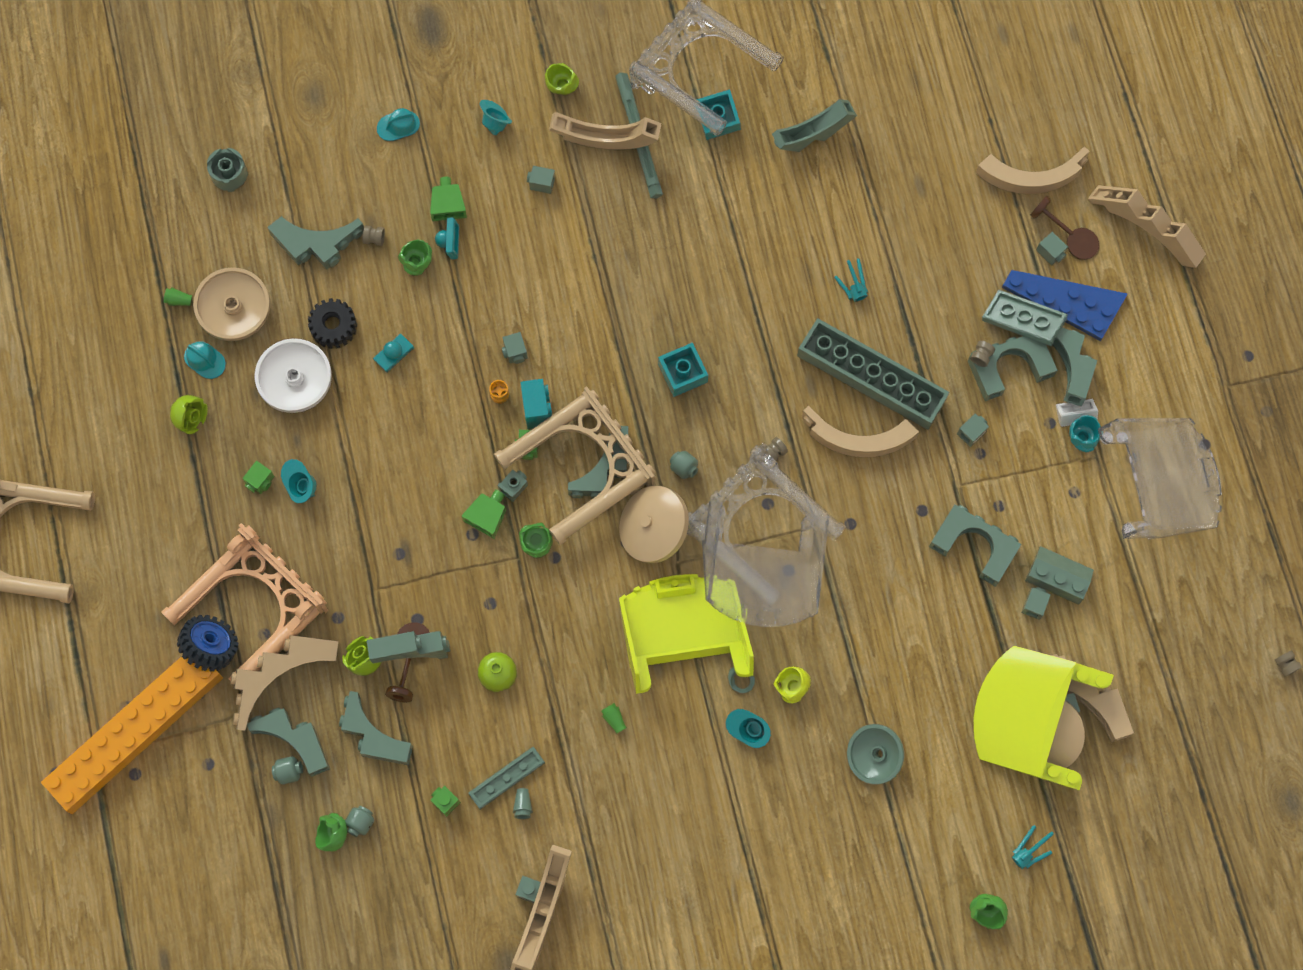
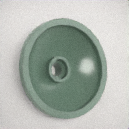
(864, 756)

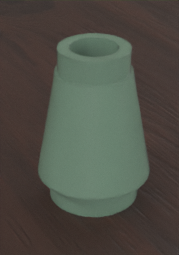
(522, 805)

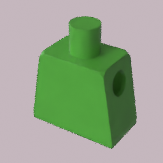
(447, 201)
(486, 513)

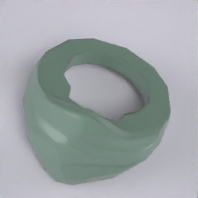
(731, 674)

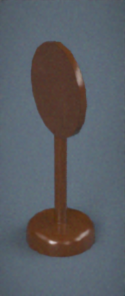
(1081, 242)
(399, 693)

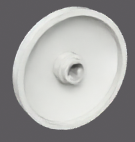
(293, 375)

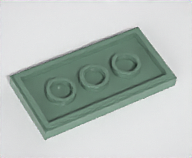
(1024, 317)

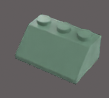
(1060, 575)

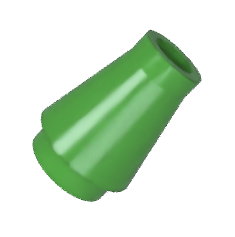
(176, 297)
(614, 718)

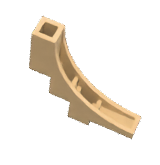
(271, 665)
(1105, 706)
(542, 910)

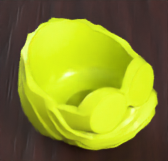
(794, 684)

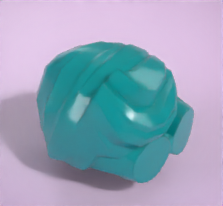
(1085, 433)

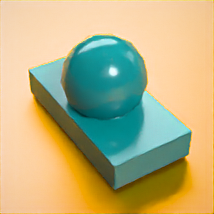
(449, 238)
(393, 352)

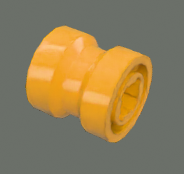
(499, 387)

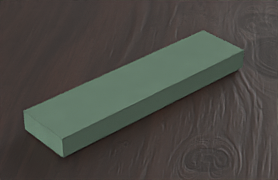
(506, 778)

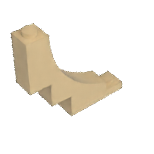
(1153, 219)

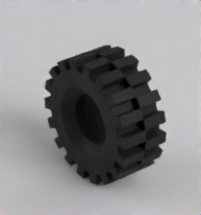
(335, 336)

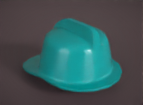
(494, 116)
(398, 125)
(204, 360)
(298, 481)
(748, 728)

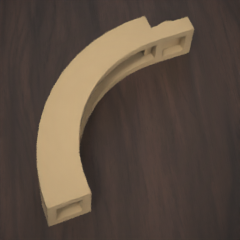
(604, 136)
(1031, 182)
(859, 445)

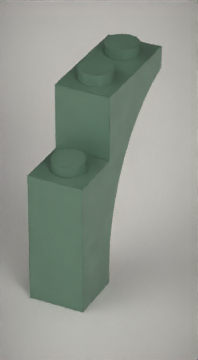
(816, 128)
(1078, 367)
(596, 479)
(408, 646)
(302, 738)
(374, 743)

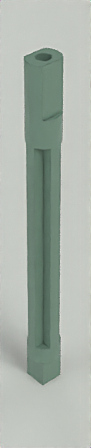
(644, 153)

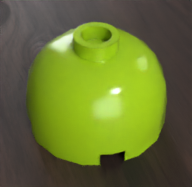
(187, 413)
(358, 657)
(497, 672)

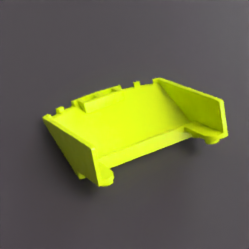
(676, 623)
(1022, 709)

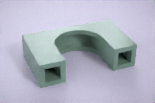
(1032, 351)
(1002, 546)

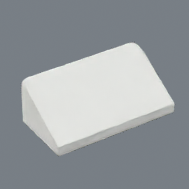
(1069, 412)

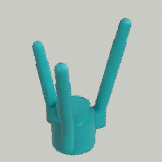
(858, 290)
(1023, 857)

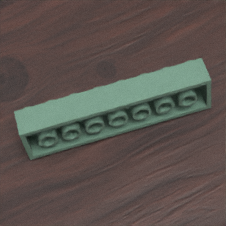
(872, 374)

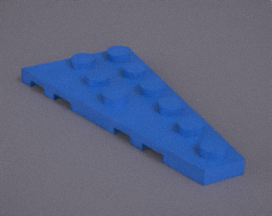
(1086, 306)

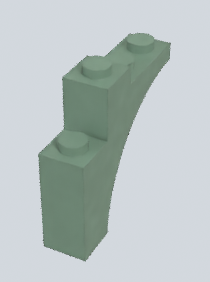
(324, 245)

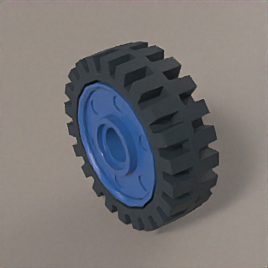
(207, 643)

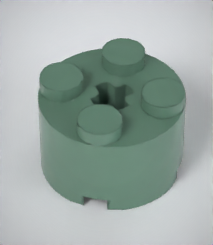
(227, 169)

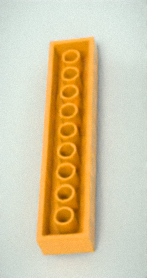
(129, 733)

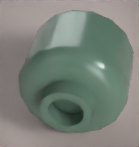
(684, 464)
(287, 770)
(359, 821)

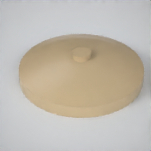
(231, 304)
(654, 524)
(1068, 737)

